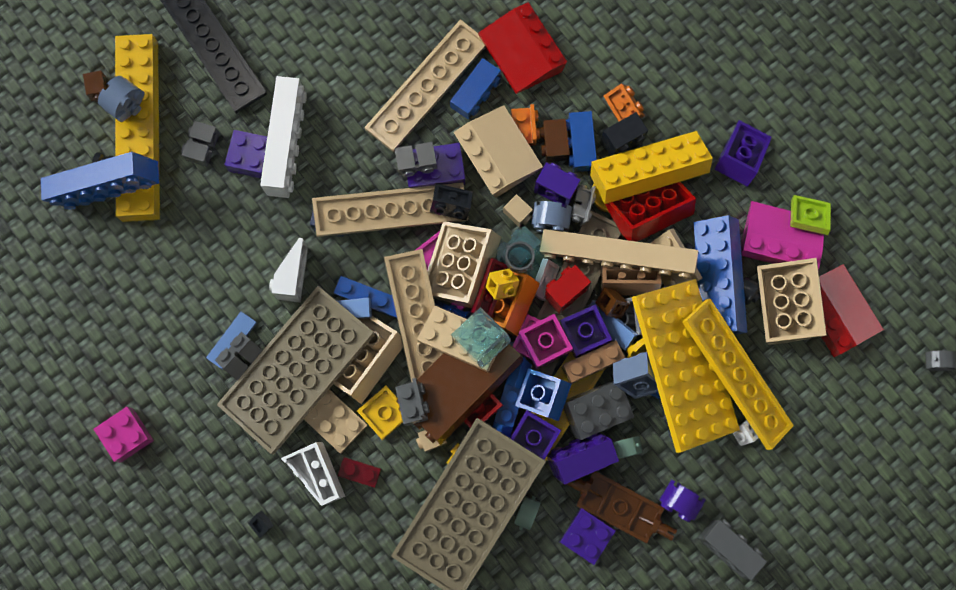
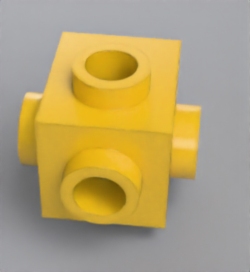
(502, 284)

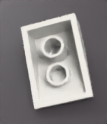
(290, 275)

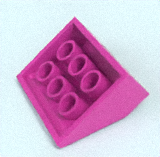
(772, 239)

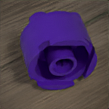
(681, 500)

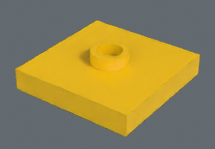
(382, 413)

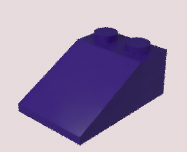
(743, 153)

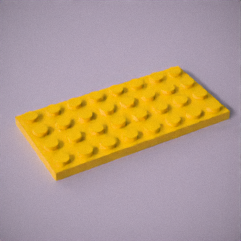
(689, 389)

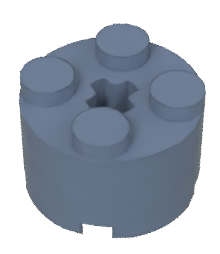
(121, 98)
(551, 216)

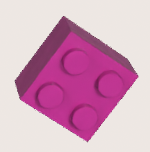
(545, 341)
(123, 434)

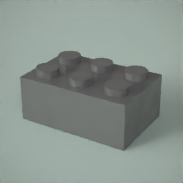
(597, 410)
(732, 549)

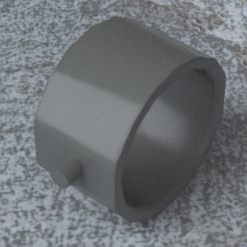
(523, 245)
(940, 360)

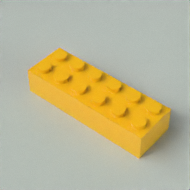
(650, 167)

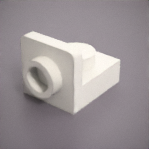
(745, 434)

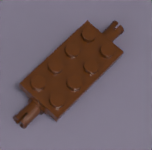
(621, 507)

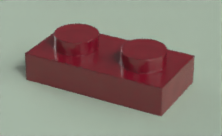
(359, 472)

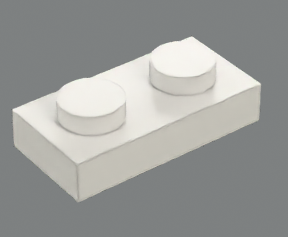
(547, 272)

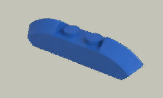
(507, 413)

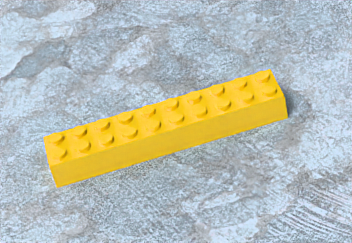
(138, 62)

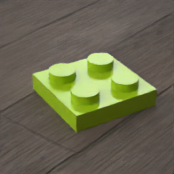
(810, 215)

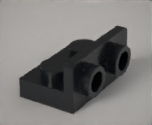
(451, 202)

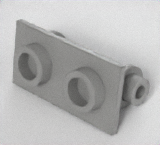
(586, 198)

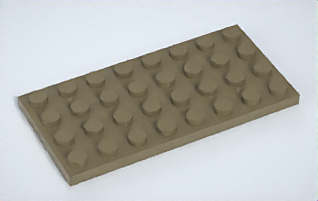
(295, 370)
(468, 508)

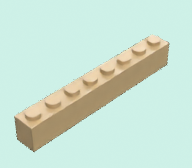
(619, 252)

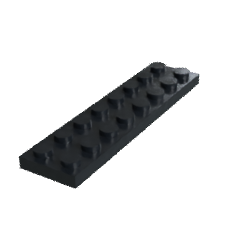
(216, 52)

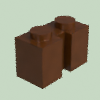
(555, 140)

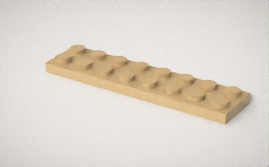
(426, 86)
(377, 211)
(413, 306)

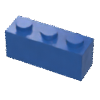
(476, 89)
(581, 141)

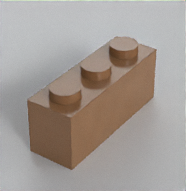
(630, 281)
(592, 362)

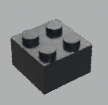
(624, 135)

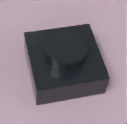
(260, 524)

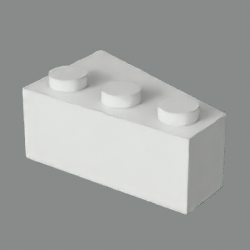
(316, 472)

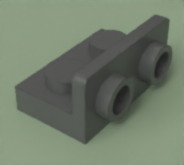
(411, 402)

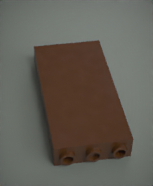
(458, 389)

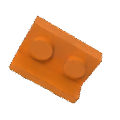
(623, 103)
(525, 120)

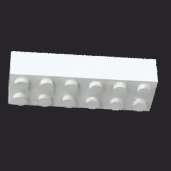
(283, 137)

